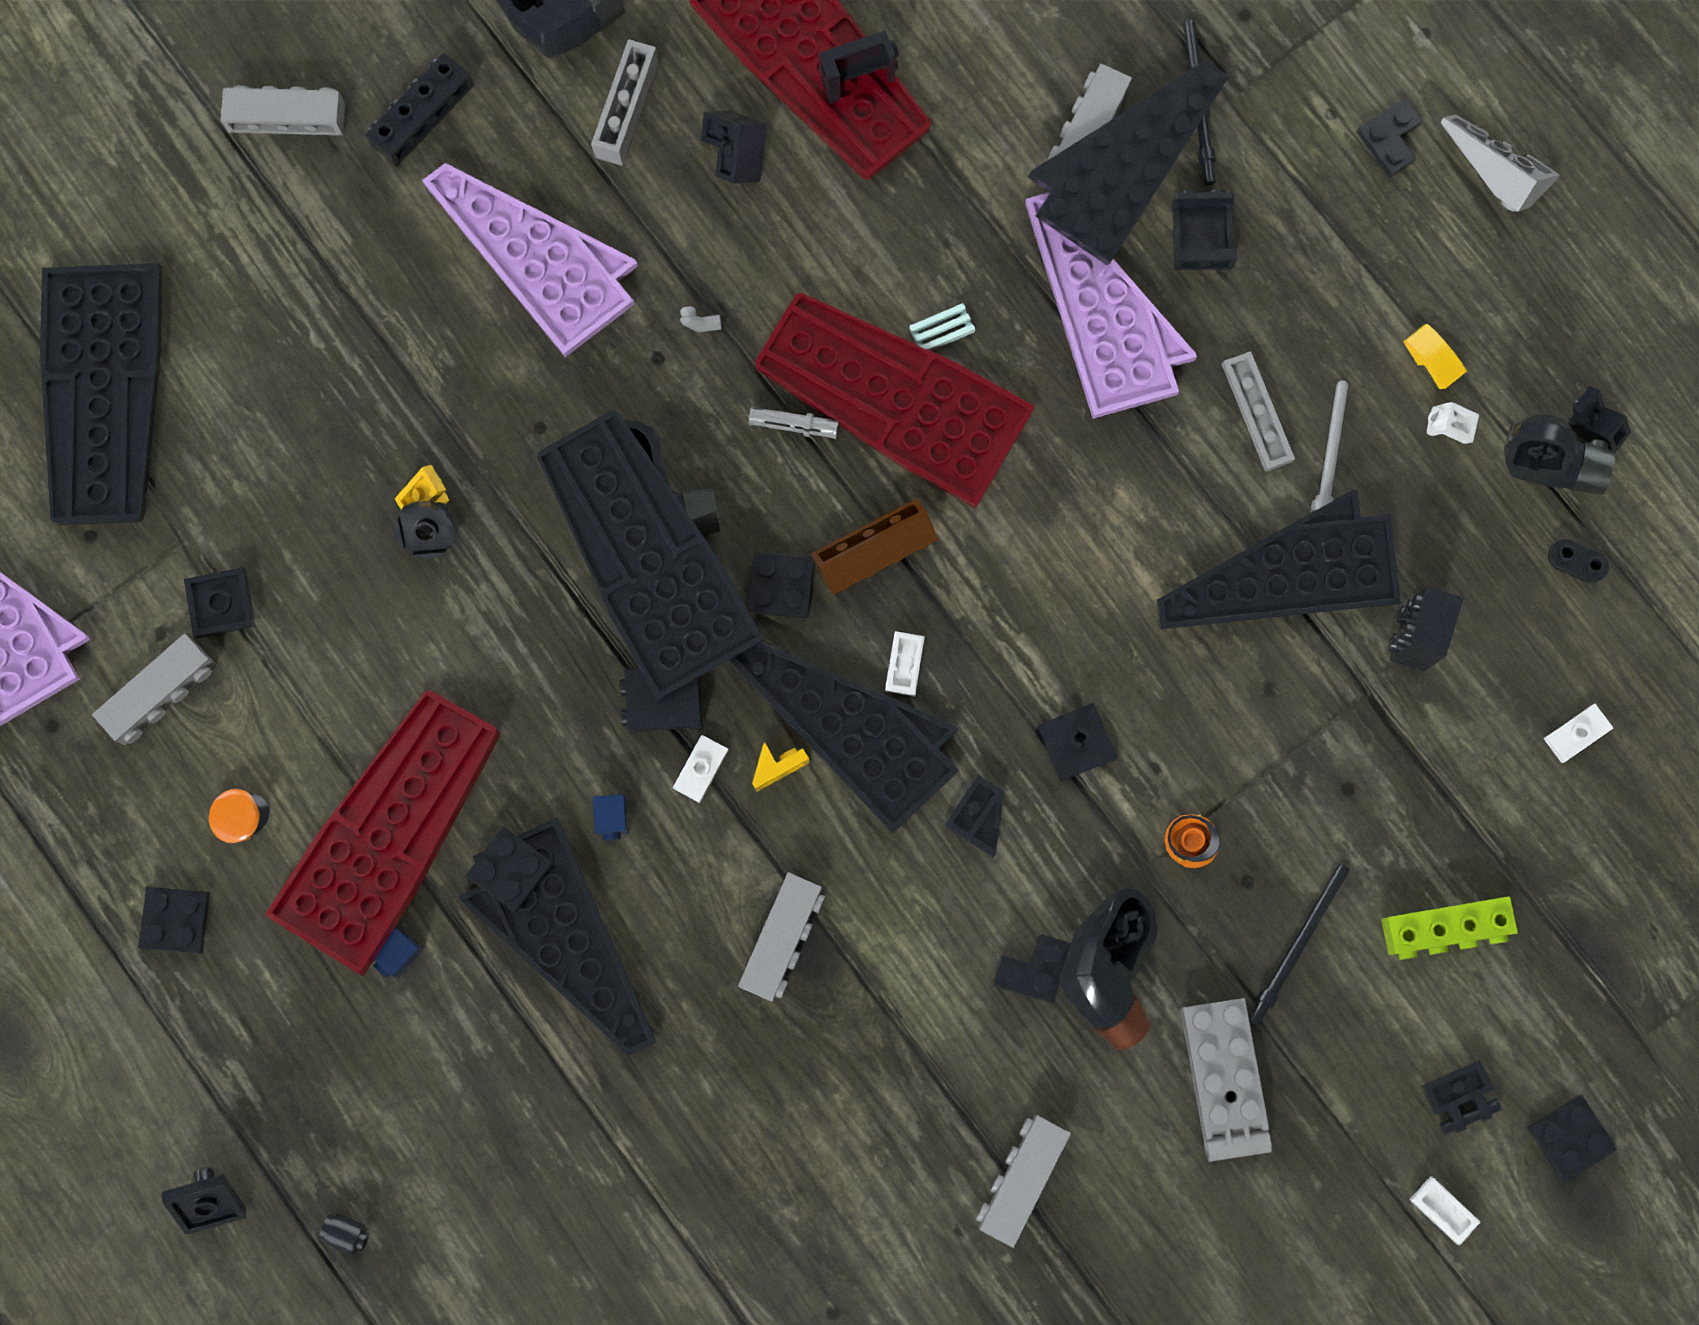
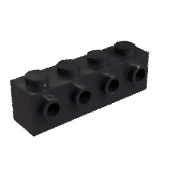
(419, 109)

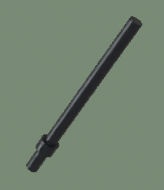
(1206, 154)
(1268, 996)

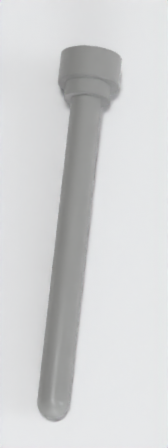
(1332, 447)

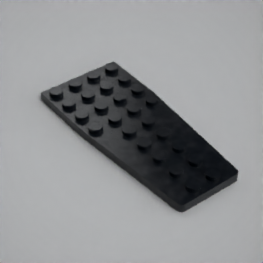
(99, 388)
(646, 556)

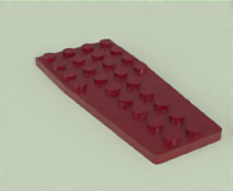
(782, 48)
(896, 396)
(385, 834)

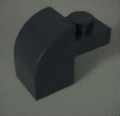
(1596, 422)

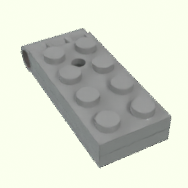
(1221, 1062)

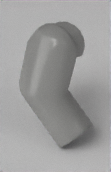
(697, 323)

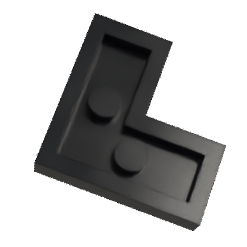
(1384, 134)

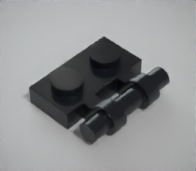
(1458, 1088)

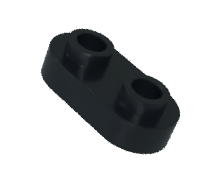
(1579, 562)

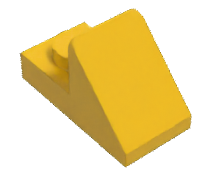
(423, 487)
(769, 771)

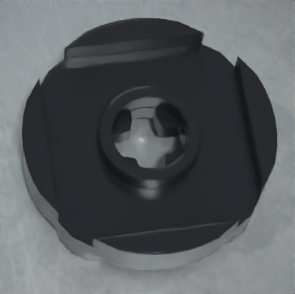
(430, 514)

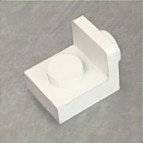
(1453, 422)

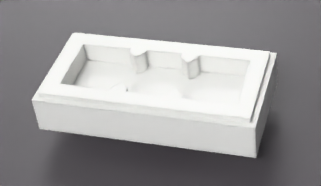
(904, 663)
(1578, 733)
(700, 769)
(1445, 1210)

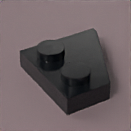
(978, 816)

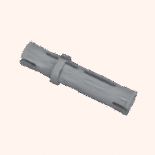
(798, 423)

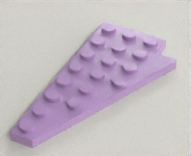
(550, 267)
(1111, 326)
(32, 650)

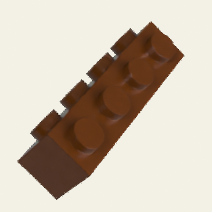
(874, 546)

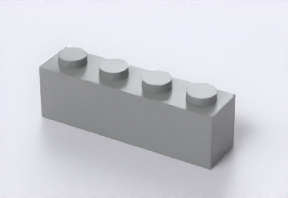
(625, 102)
(1100, 105)
(283, 110)
(154, 690)
(780, 938)
(1023, 1181)

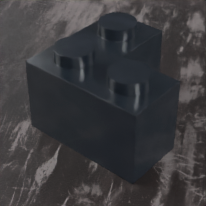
(1034, 979)

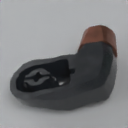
(1103, 963)

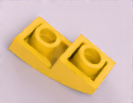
(1433, 352)

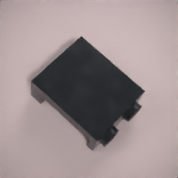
(855, 60)
(1203, 230)
(646, 713)

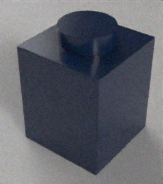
(610, 816)
(396, 954)

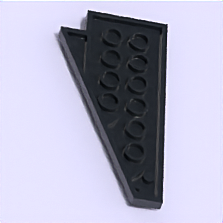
(1114, 171)
(1306, 568)
(867, 739)
(568, 941)

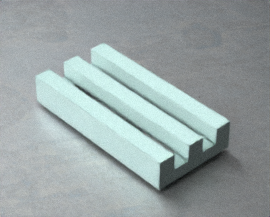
(938, 318)

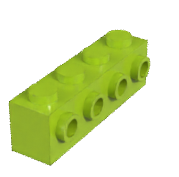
(1449, 926)

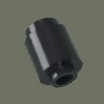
(344, 1234)

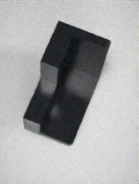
(739, 143)

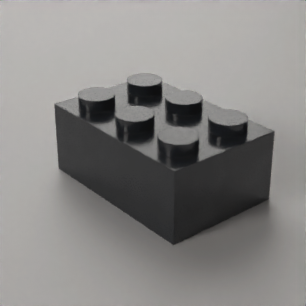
(1425, 629)

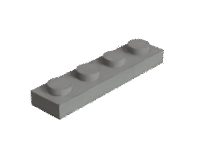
(1258, 411)

